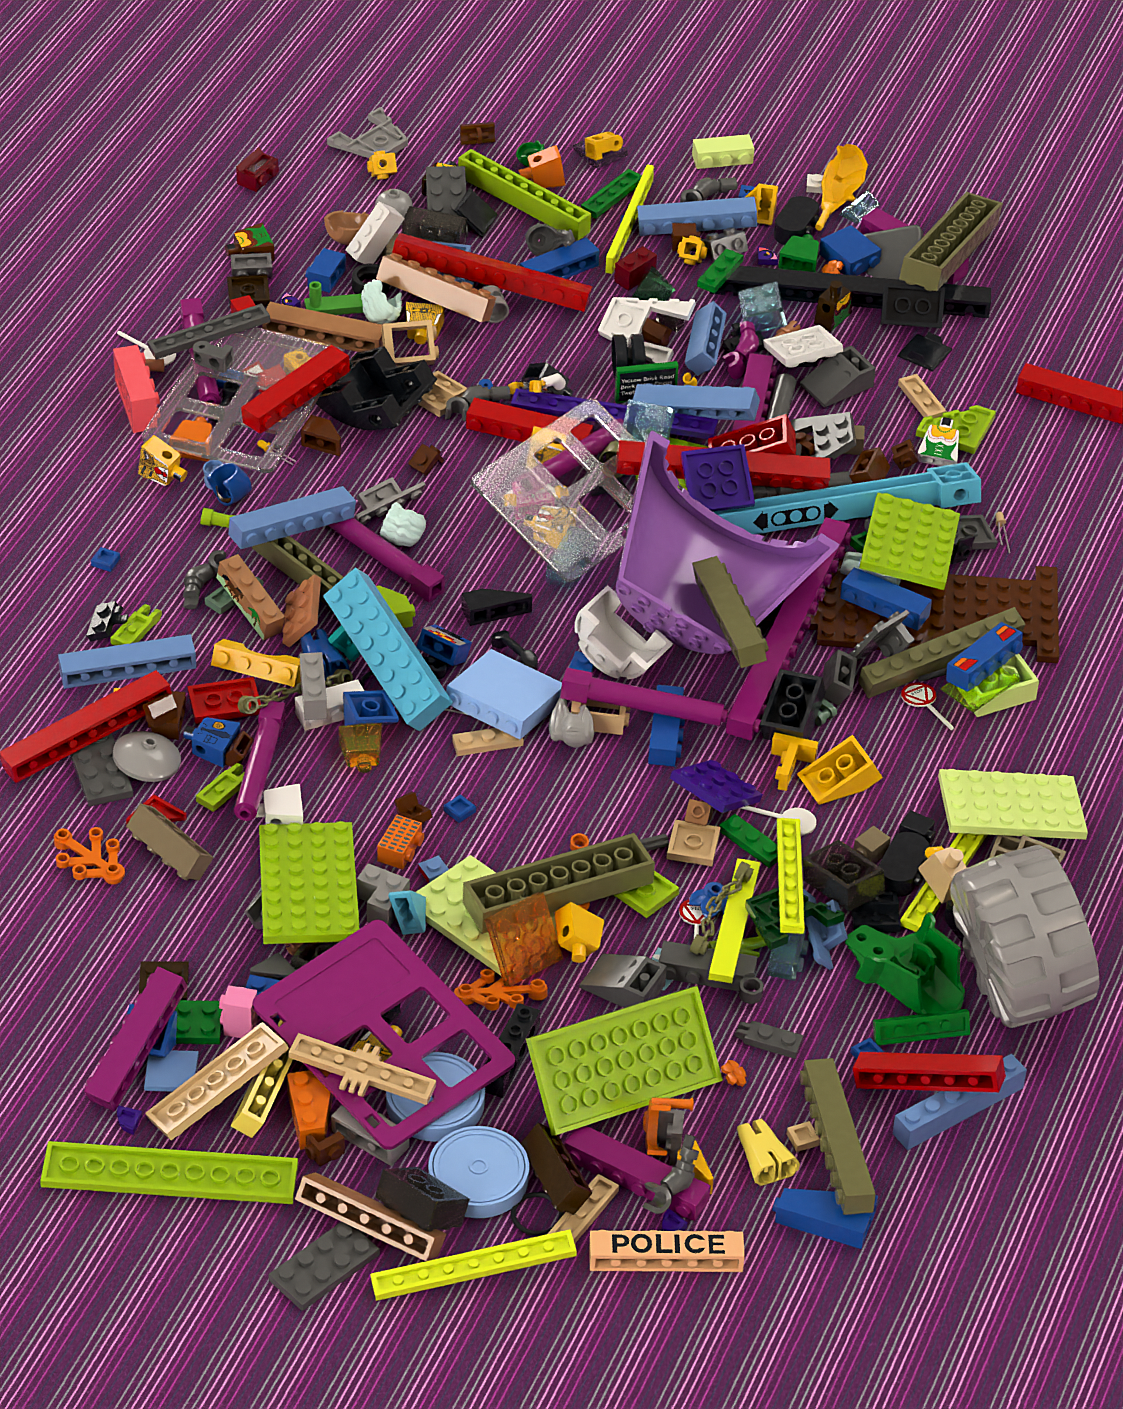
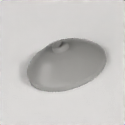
(146, 756)

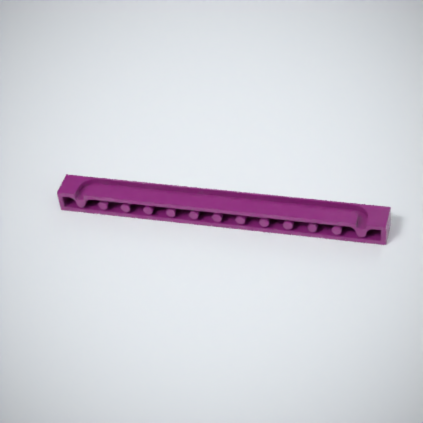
(785, 636)

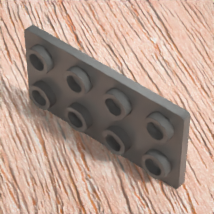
(889, 637)

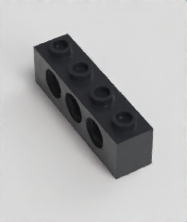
(521, 1025)

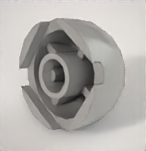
(397, 199)

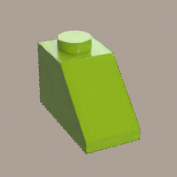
(399, 605)

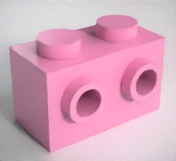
(238, 1013)

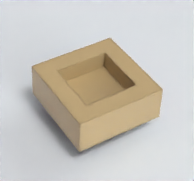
(803, 1136)

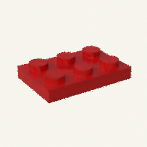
(221, 698)

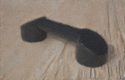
(228, 393)
(527, 657)

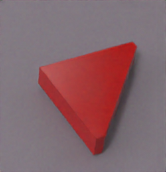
(167, 809)

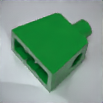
(799, 254)

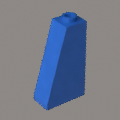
(820, 1215)

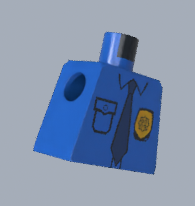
(212, 739)

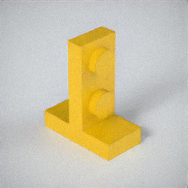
(791, 750)

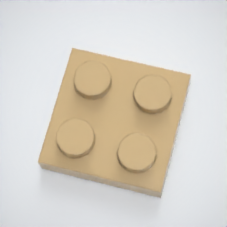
(693, 843)

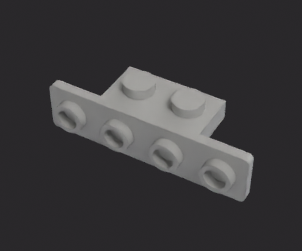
(381, 497)

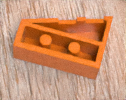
(309, 1105)

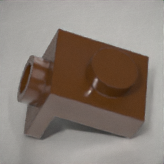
(904, 454)
(425, 459)
(410, 808)
(325, 1150)

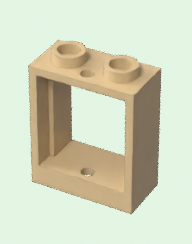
(387, 340)
(605, 722)

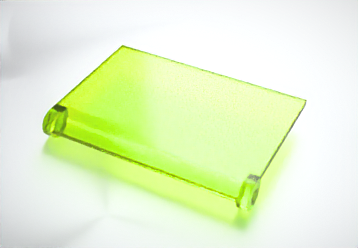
(984, 692)

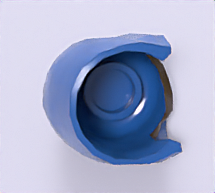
(229, 483)

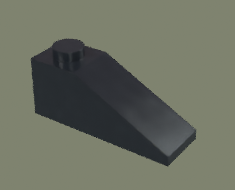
(491, 605)

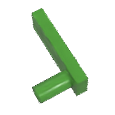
(332, 304)

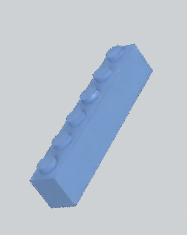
(706, 214)
(703, 401)
(291, 517)
(127, 661)
(952, 1107)

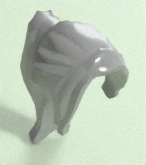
(571, 728)

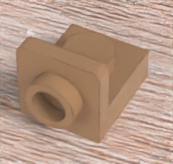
(698, 812)

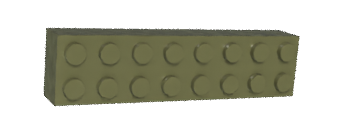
(564, 878)

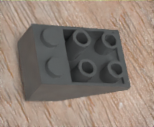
(840, 377)
(625, 979)

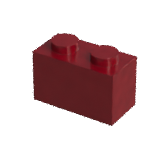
(633, 267)

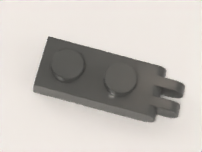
(770, 1038)

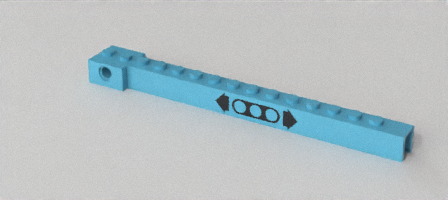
(939, 486)

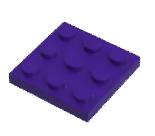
(718, 477)
(716, 786)

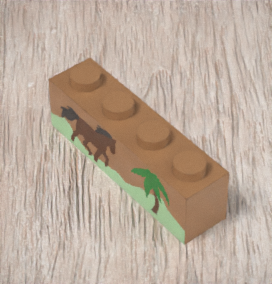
(250, 597)

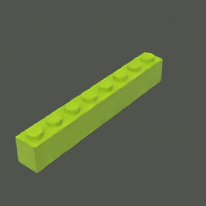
(525, 194)

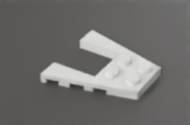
(629, 315)

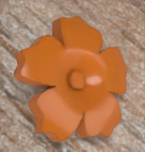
(832, 267)
(734, 1073)

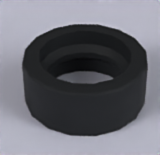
(363, 272)

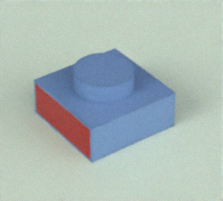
(432, 868)

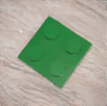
(198, 1022)

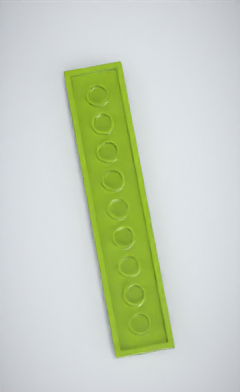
(169, 1172)

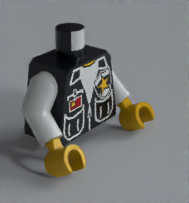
(543, 378)

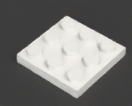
(803, 346)

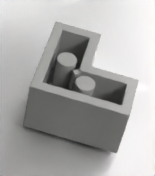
(374, 886)

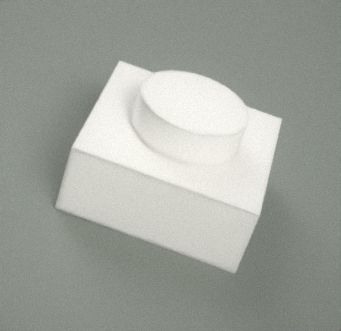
(814, 183)

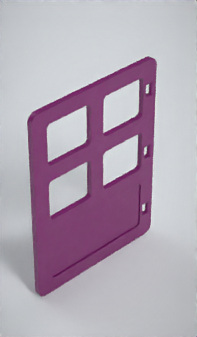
(351, 991)

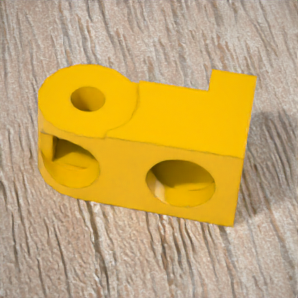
(602, 143)

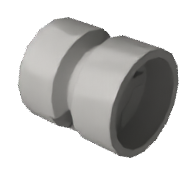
(500, 308)

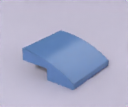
(171, 1071)

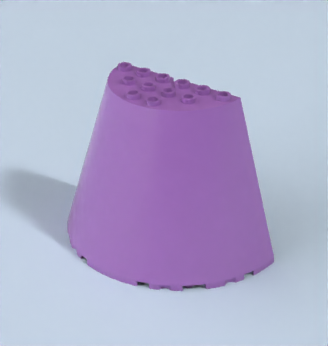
(672, 532)

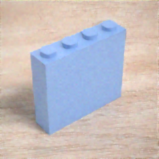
(504, 693)

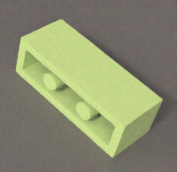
(723, 151)

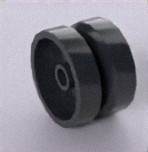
(627, 354)

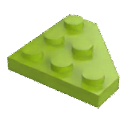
(971, 426)

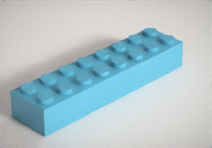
(387, 649)

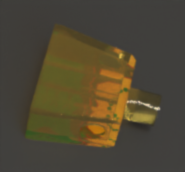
(361, 745)

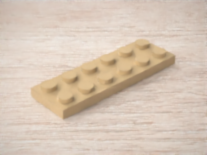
(216, 1081)

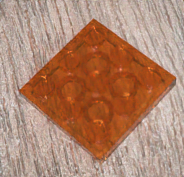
(523, 939)

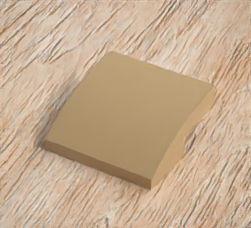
(442, 390)

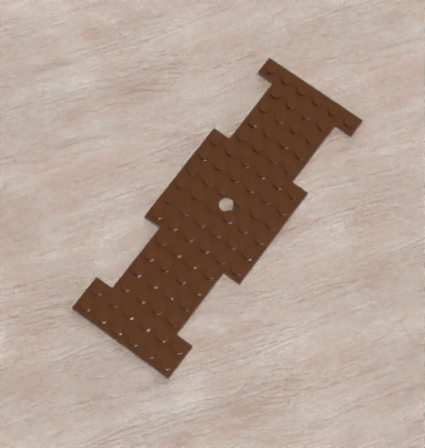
(960, 604)

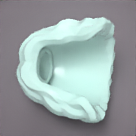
(377, 307)
(402, 526)

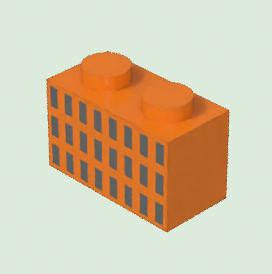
(400, 842)

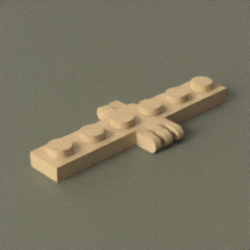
(362, 1069)

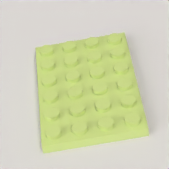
(1012, 804)
(451, 918)

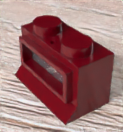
(256, 170)

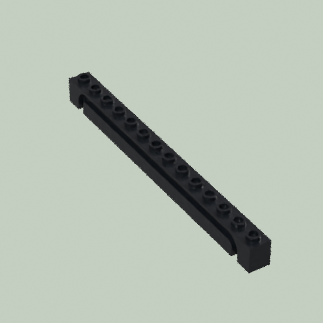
(866, 291)

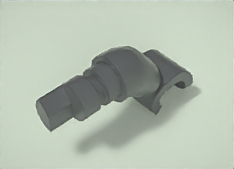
(707, 187)
(462, 403)
(198, 576)
(676, 1181)

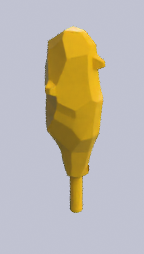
(841, 180)

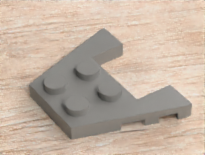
(380, 138)

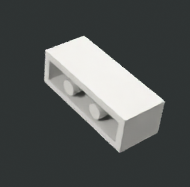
(375, 233)
(335, 708)

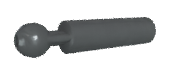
(782, 396)
(836, 479)

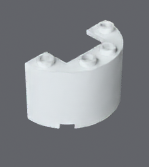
(613, 643)

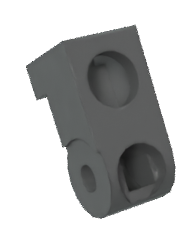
(213, 356)

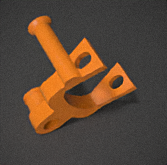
(651, 1117)

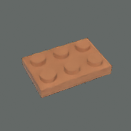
(301, 610)

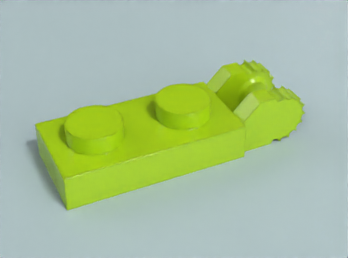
(136, 626)
(221, 788)

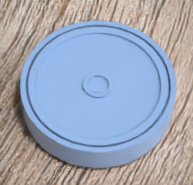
(450, 1070)
(482, 1166)

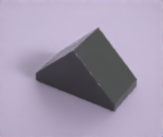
(273, 967)

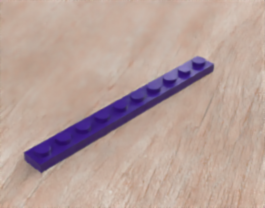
(559, 405)

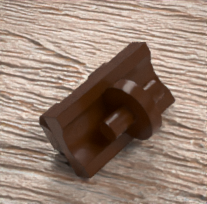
(477, 133)

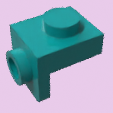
(343, 642)

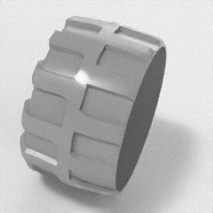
(1025, 935)

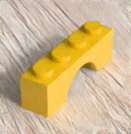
(238, 658)

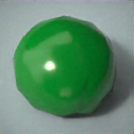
(528, 149)

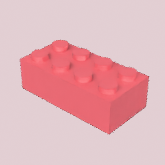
(135, 386)

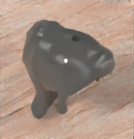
(549, 238)

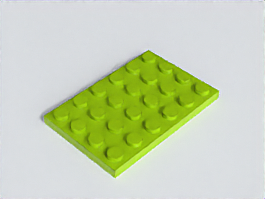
(910, 540)

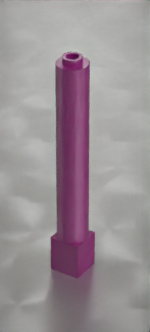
(193, 315)
(565, 462)
(423, 579)
(581, 686)
(270, 727)

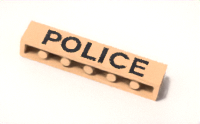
(666, 1251)

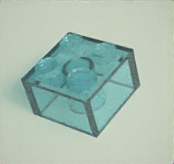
(763, 307)
(644, 417)

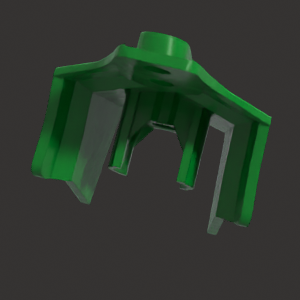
(915, 968)

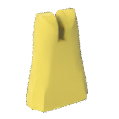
(766, 1154)

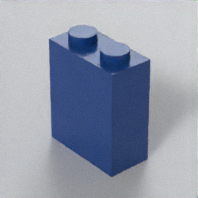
(852, 249)

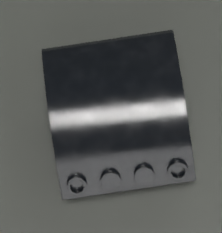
(376, 391)

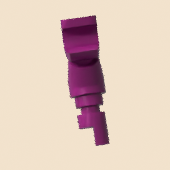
(748, 344)

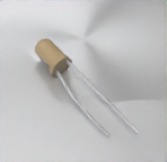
(1000, 521)

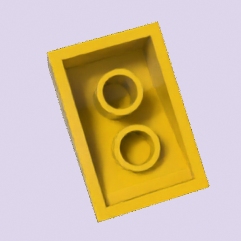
(840, 772)

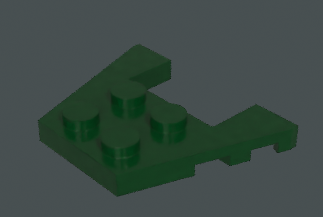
(765, 915)

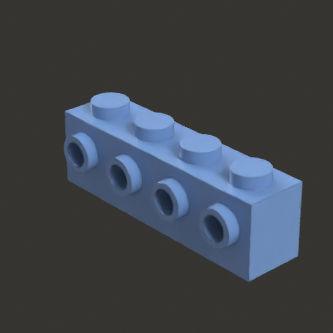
(705, 338)

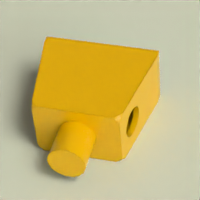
(578, 931)

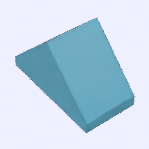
(409, 911)

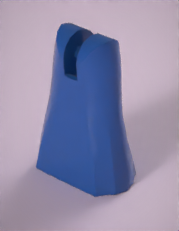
(331, 656)

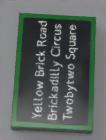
(656, 374)

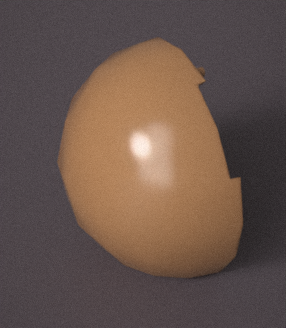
(344, 225)

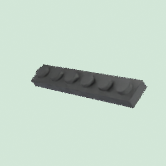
(209, 331)

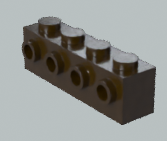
(556, 1169)

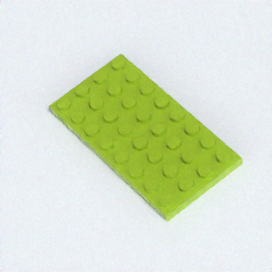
(308, 882)
(623, 1060)

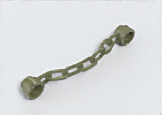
(243, 703)
(700, 943)

